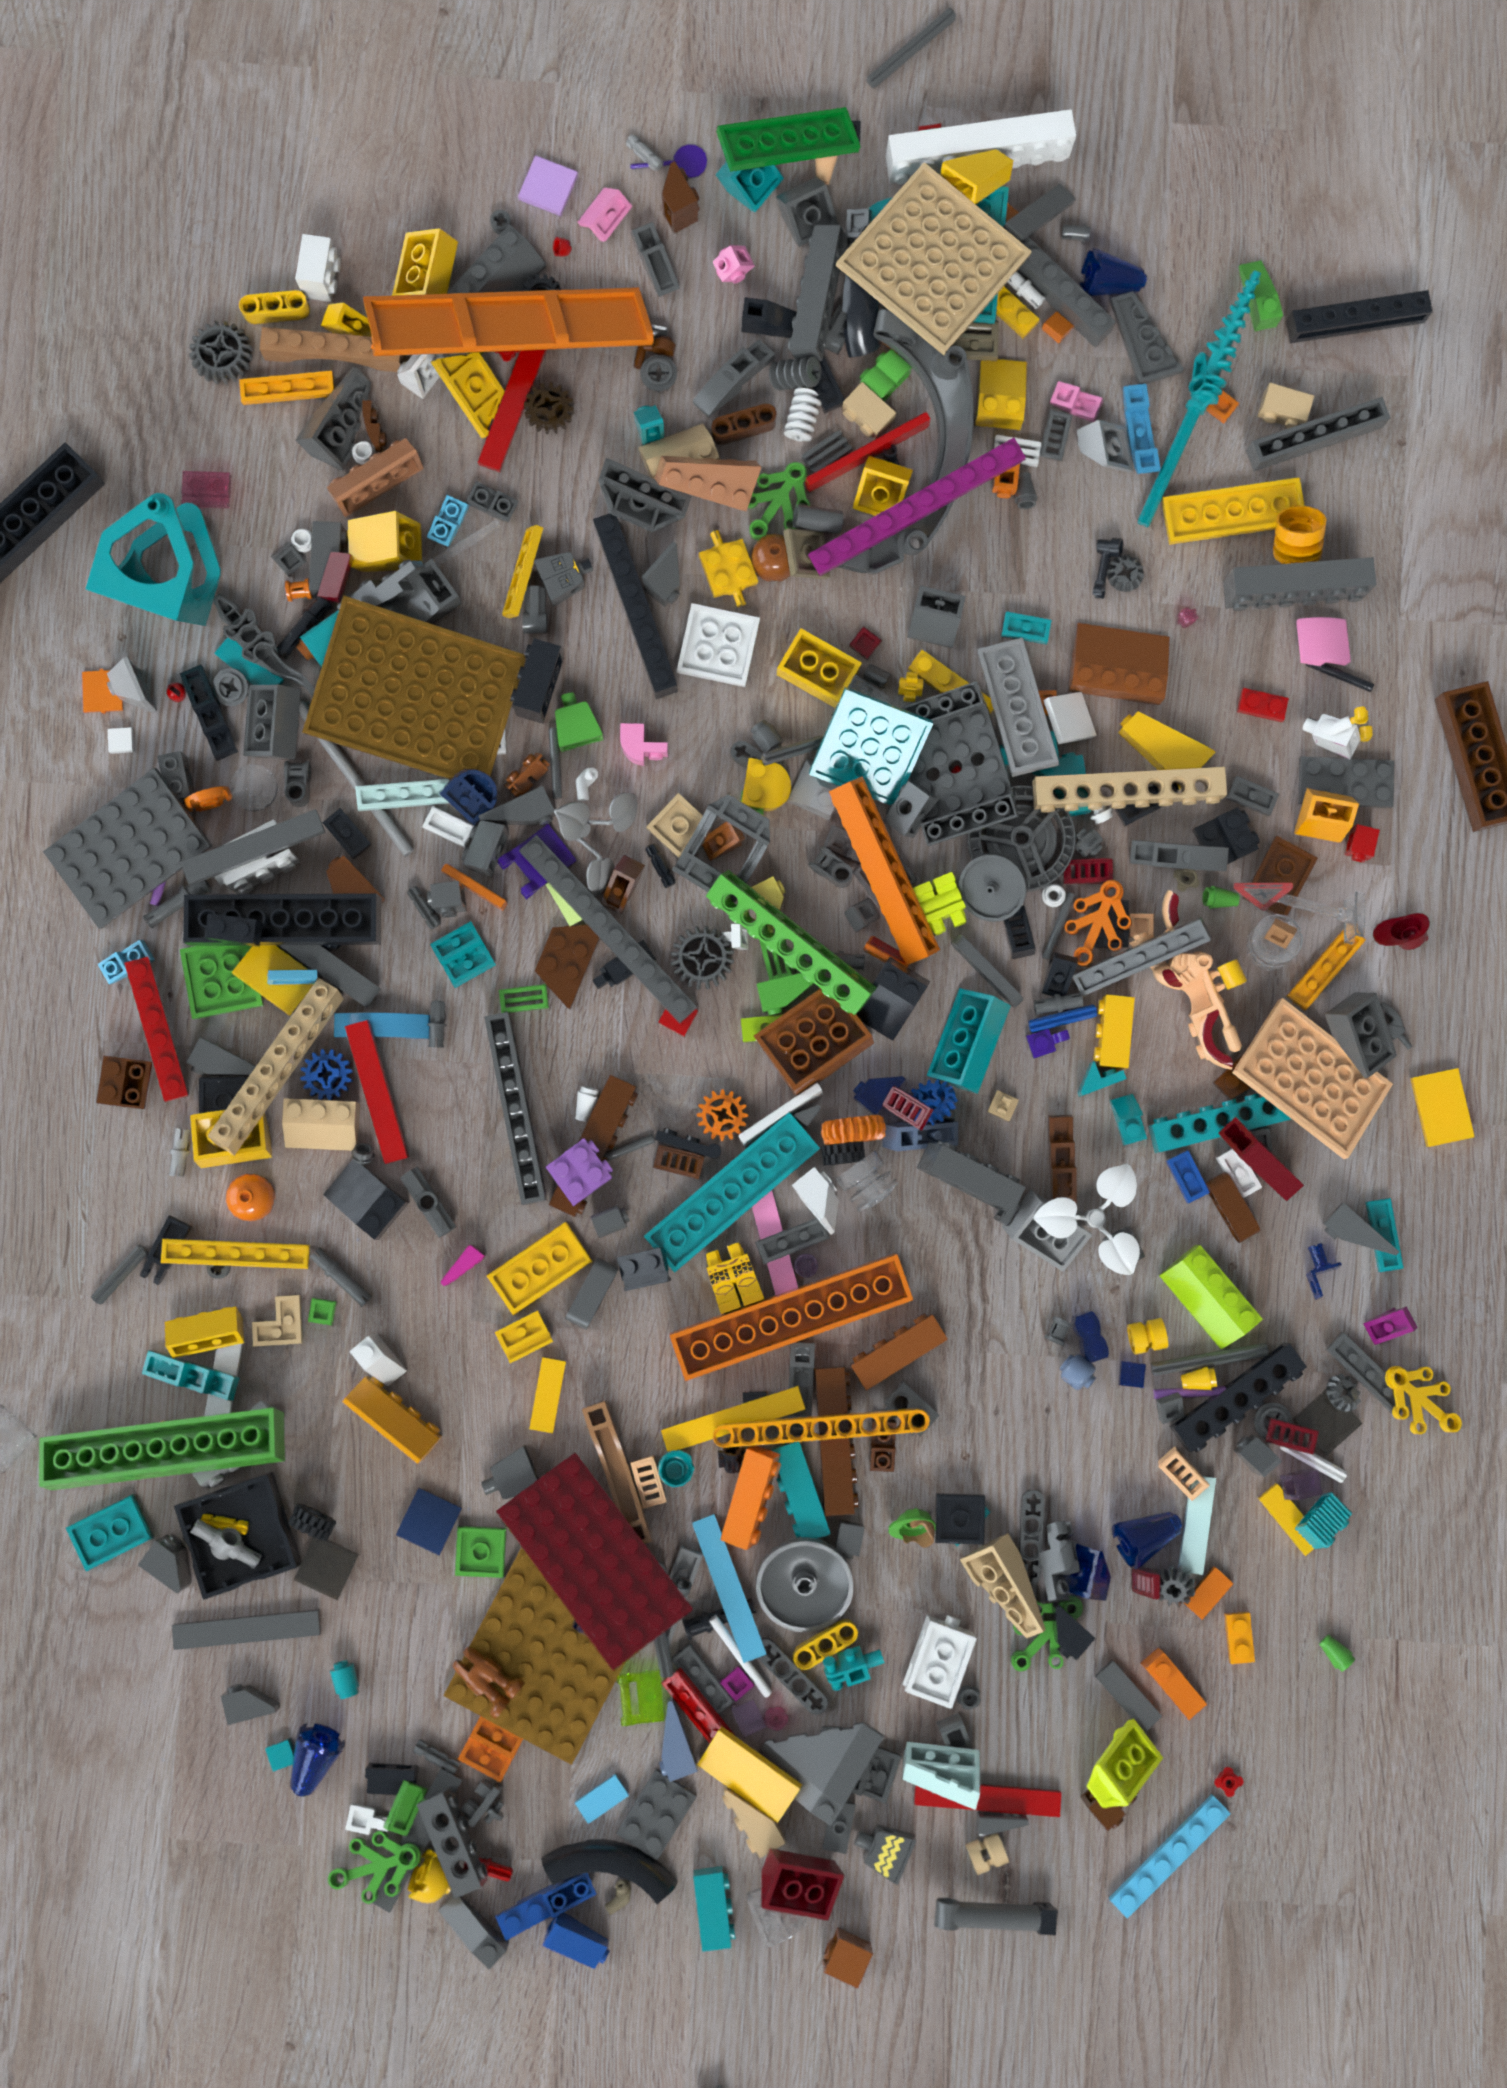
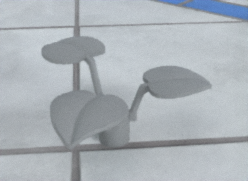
(575, 825)

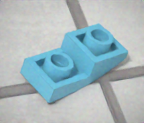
(448, 521)
(114, 967)

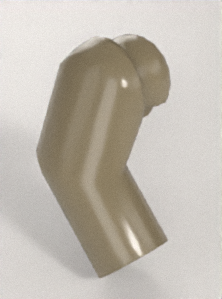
(622, 1896)

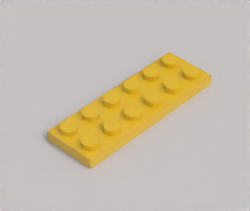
(1228, 510)

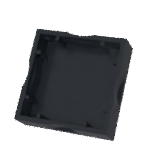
(268, 1534)

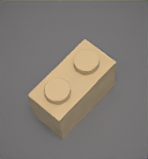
(1285, 406)
(868, 411)

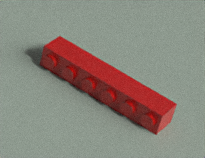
(156, 1029)

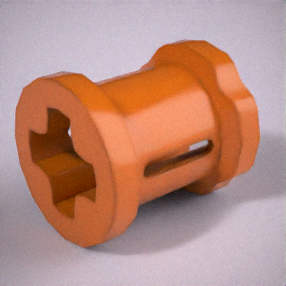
(292, 594)

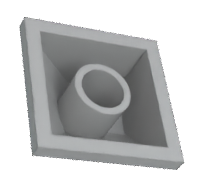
(1106, 445)
(129, 685)
(812, 793)

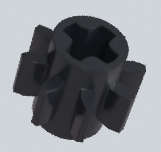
(731, 1459)

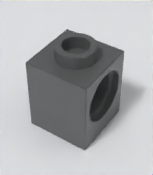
(849, 1538)

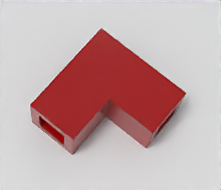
(670, 1022)

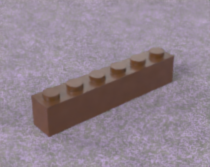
(601, 1129)
(836, 1453)

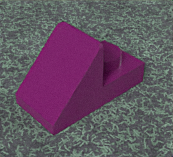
(1390, 1325)

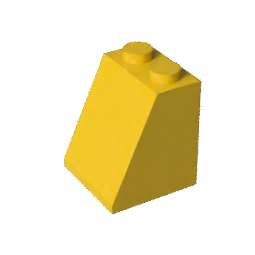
(384, 541)

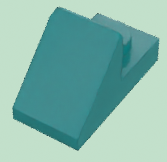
(1092, 1080)
(1128, 1119)

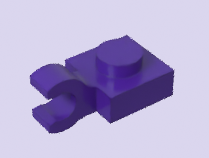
(1043, 1042)

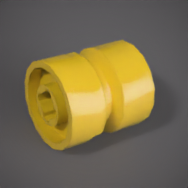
(1147, 1336)

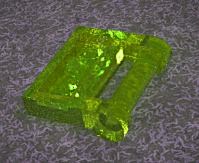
(649, 1697)

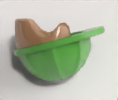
(914, 1526)

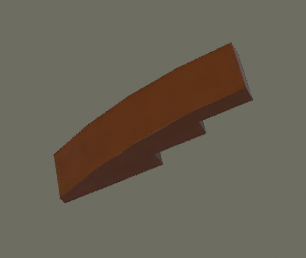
(1062, 1157)

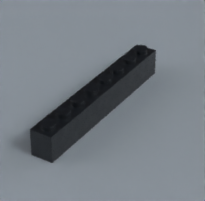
(635, 605)

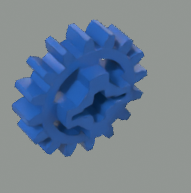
(324, 1063)
(938, 1097)

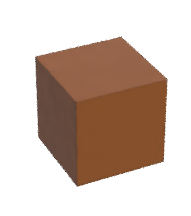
(847, 1957)

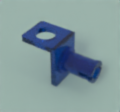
(1321, 1266)

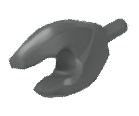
(1396, 1025)

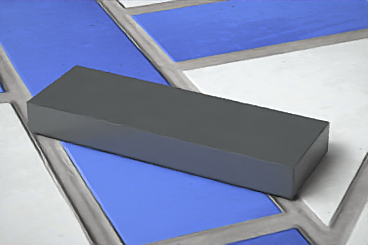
(791, 1240)
(703, 1677)
(1128, 1695)

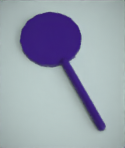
(688, 157)

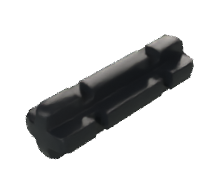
(660, 865)

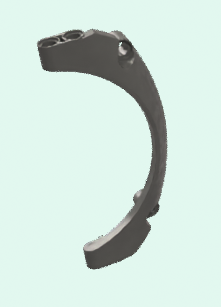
(953, 406)

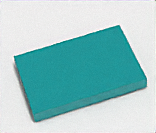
(109, 1532)

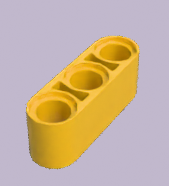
(265, 301)
(1232, 974)
(818, 1654)

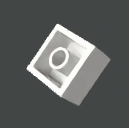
(317, 268)

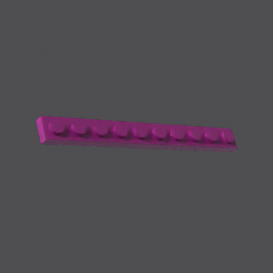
(917, 506)

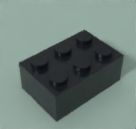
(537, 680)

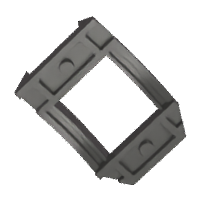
(738, 815)

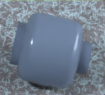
(1078, 1372)

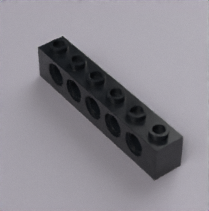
(1292, 1370)

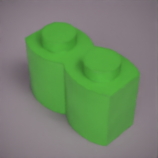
(886, 375)

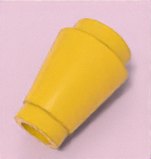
(1199, 1379)

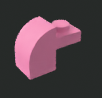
(634, 745)

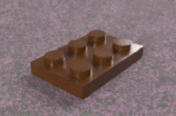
(1284, 865)

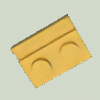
(524, 1336)

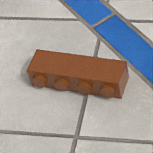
(899, 1351)

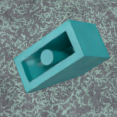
(649, 424)

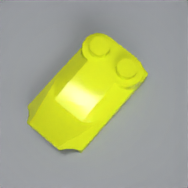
(1124, 1766)

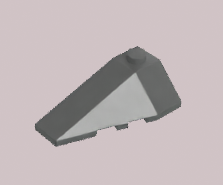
(333, 426)

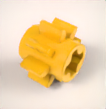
(910, 686)

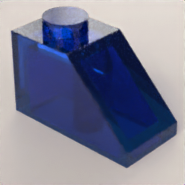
(874, 1092)

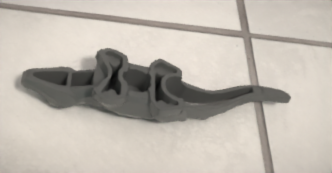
(257, 644)

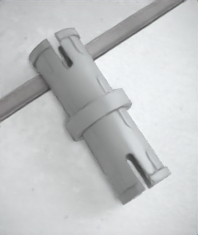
(179, 1152)

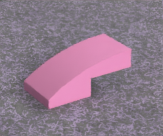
(1073, 401)

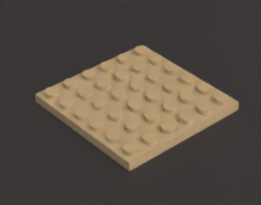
(933, 258)

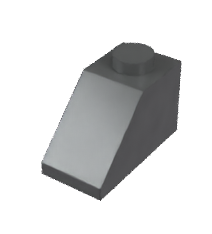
(1257, 1455)
(246, 1704)

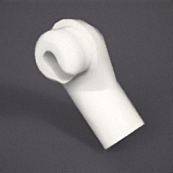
(583, 781)

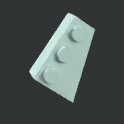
(944, 1771)

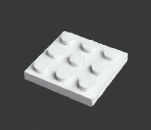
(718, 645)

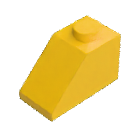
(345, 320)

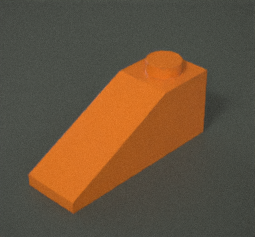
(1173, 1683)

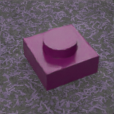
(737, 1683)

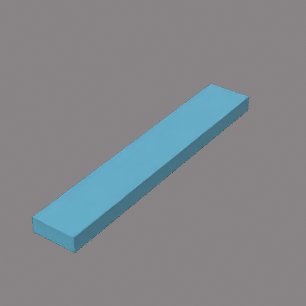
(729, 1589)

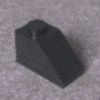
(1069, 1634)

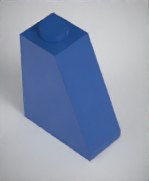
(576, 1941)

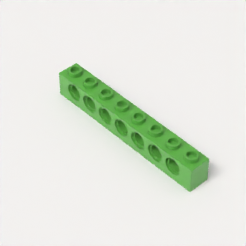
(803, 942)

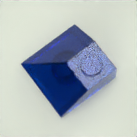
(1093, 1574)

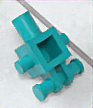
(850, 1667)

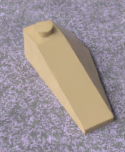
(1003, 1575)

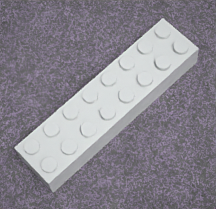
(1023, 139)

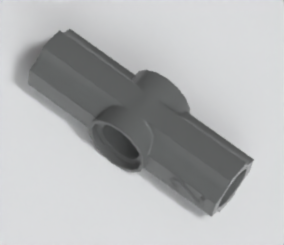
(419, 1189)

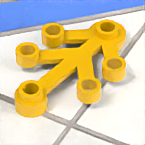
(1418, 1399)

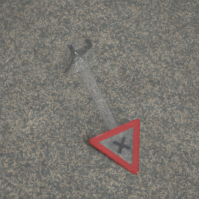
(1266, 894)

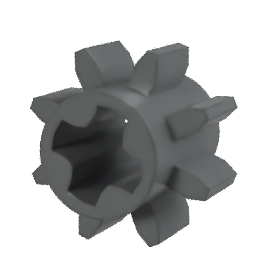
(1088, 842)

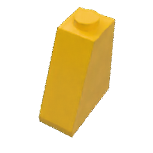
(978, 173)

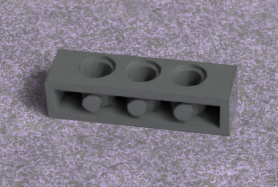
(459, 1879)

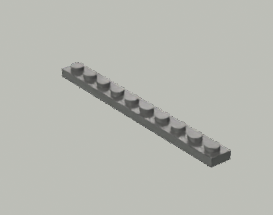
(608, 929)

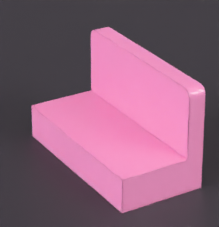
(605, 213)

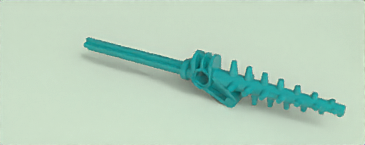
(1204, 390)

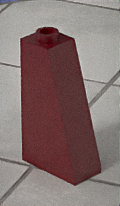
(1260, 1159)

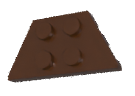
(566, 960)

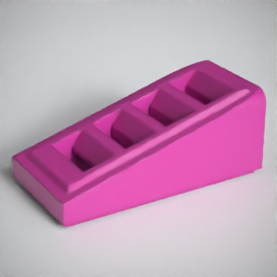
(467, 1260)

